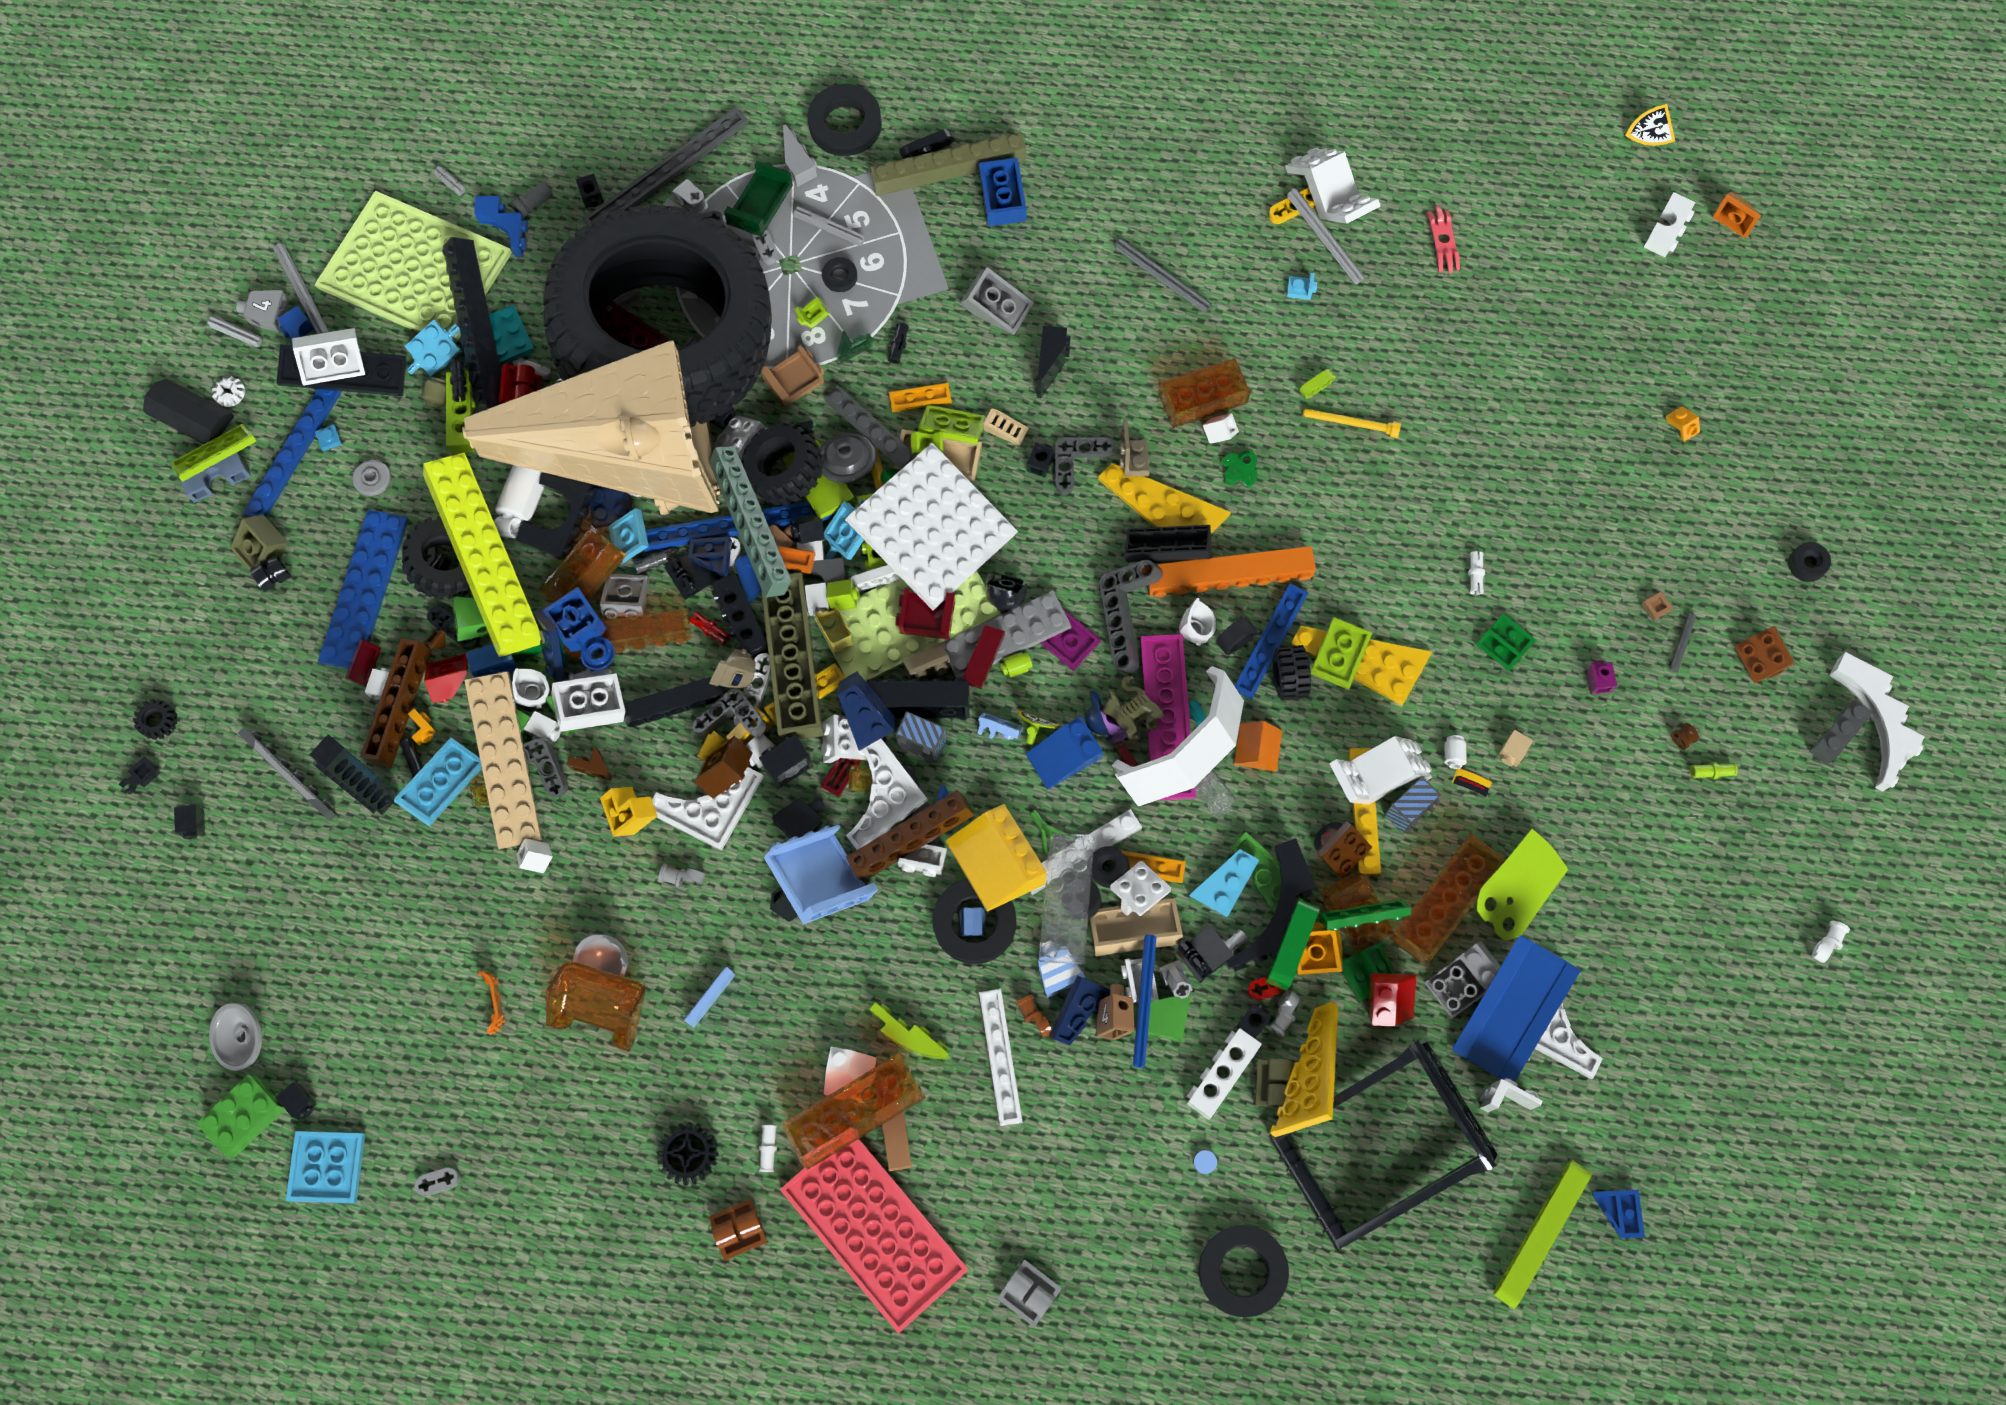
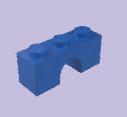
(295, 324)

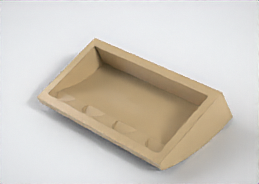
(960, 454)
(1119, 933)

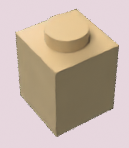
(1515, 749)

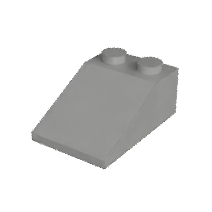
(996, 301)

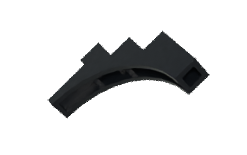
(1295, 882)

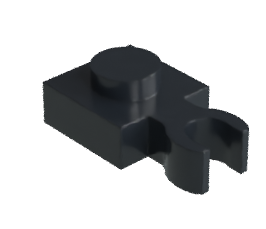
(141, 773)

